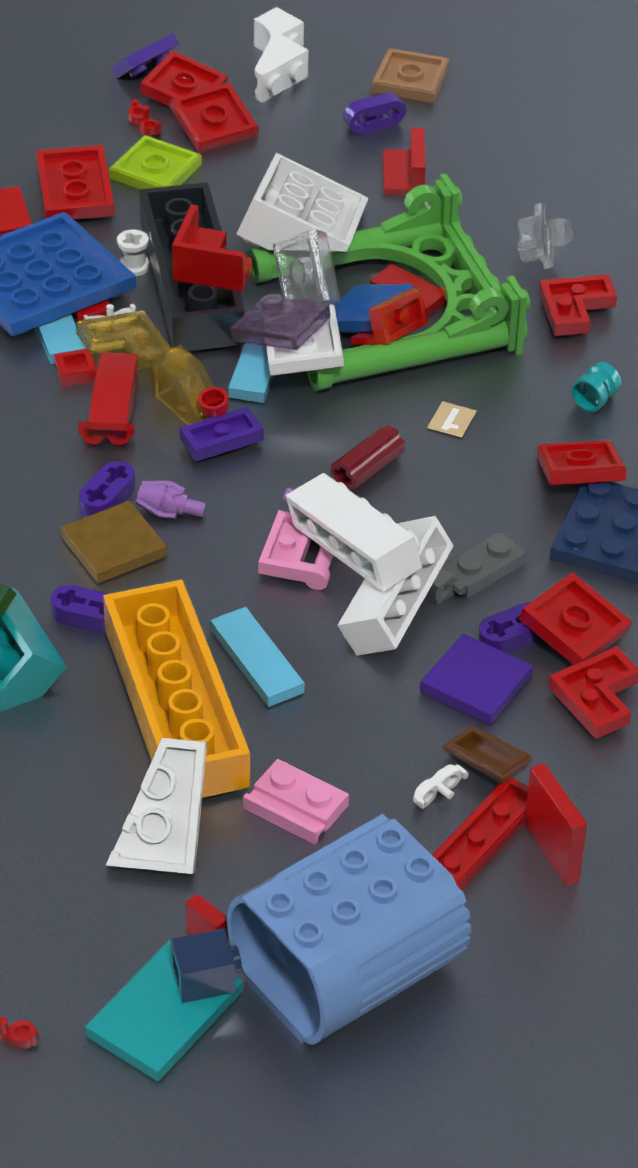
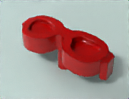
(140, 116)
(95, 436)
(20, 1033)

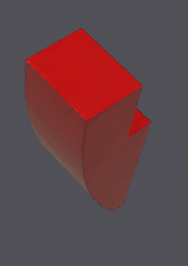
(114, 391)

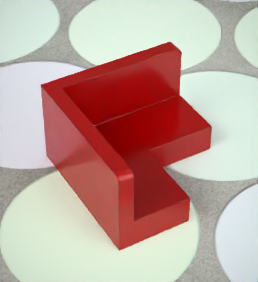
(201, 256)

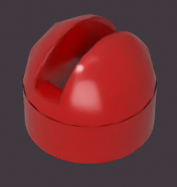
(213, 402)

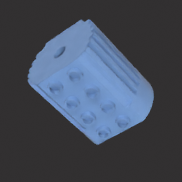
(348, 928)

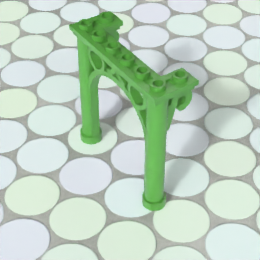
(435, 225)

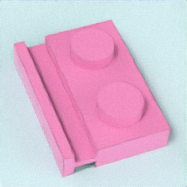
(296, 801)

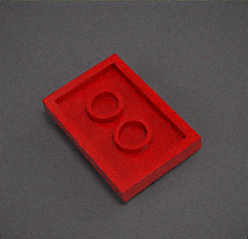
(75, 182)

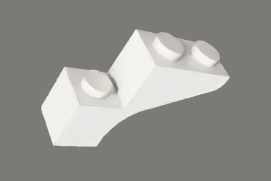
(283, 56)

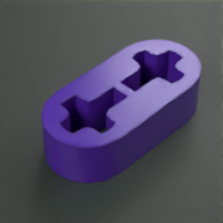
(375, 113)
(100, 487)
(78, 607)
(506, 631)

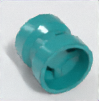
(596, 386)

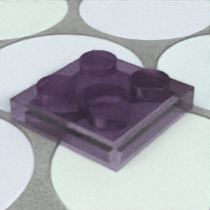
(280, 322)

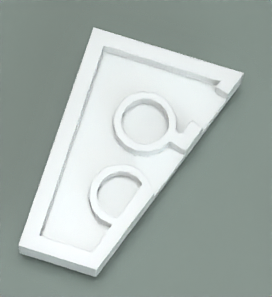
(166, 815)

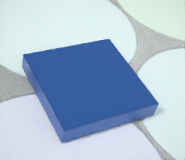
(354, 308)

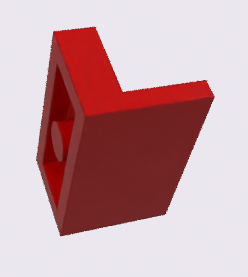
(405, 168)
(394, 318)

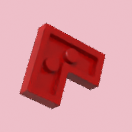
(570, 298)
(591, 687)

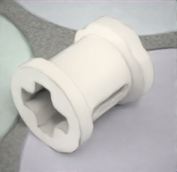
(133, 250)

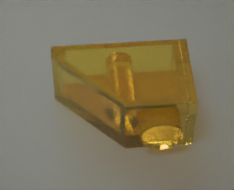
(178, 381)

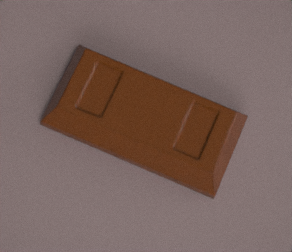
(487, 754)

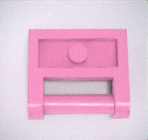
(286, 552)

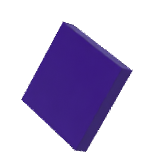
(476, 678)

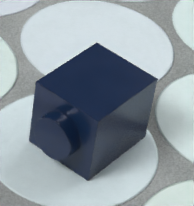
(204, 965)

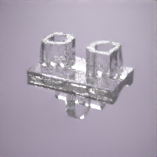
(540, 236)

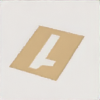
(452, 419)

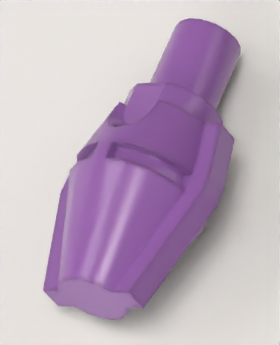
(167, 500)

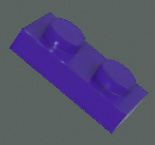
(136, 62)
(221, 434)

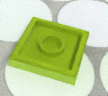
(154, 164)

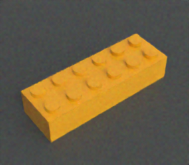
(175, 679)

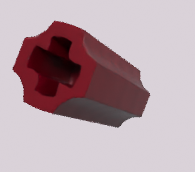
(368, 457)

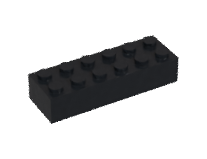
(193, 313)

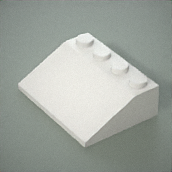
(300, 200)

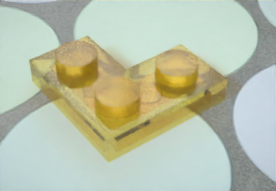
(128, 331)

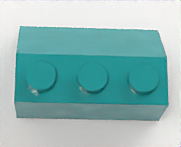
(26, 657)

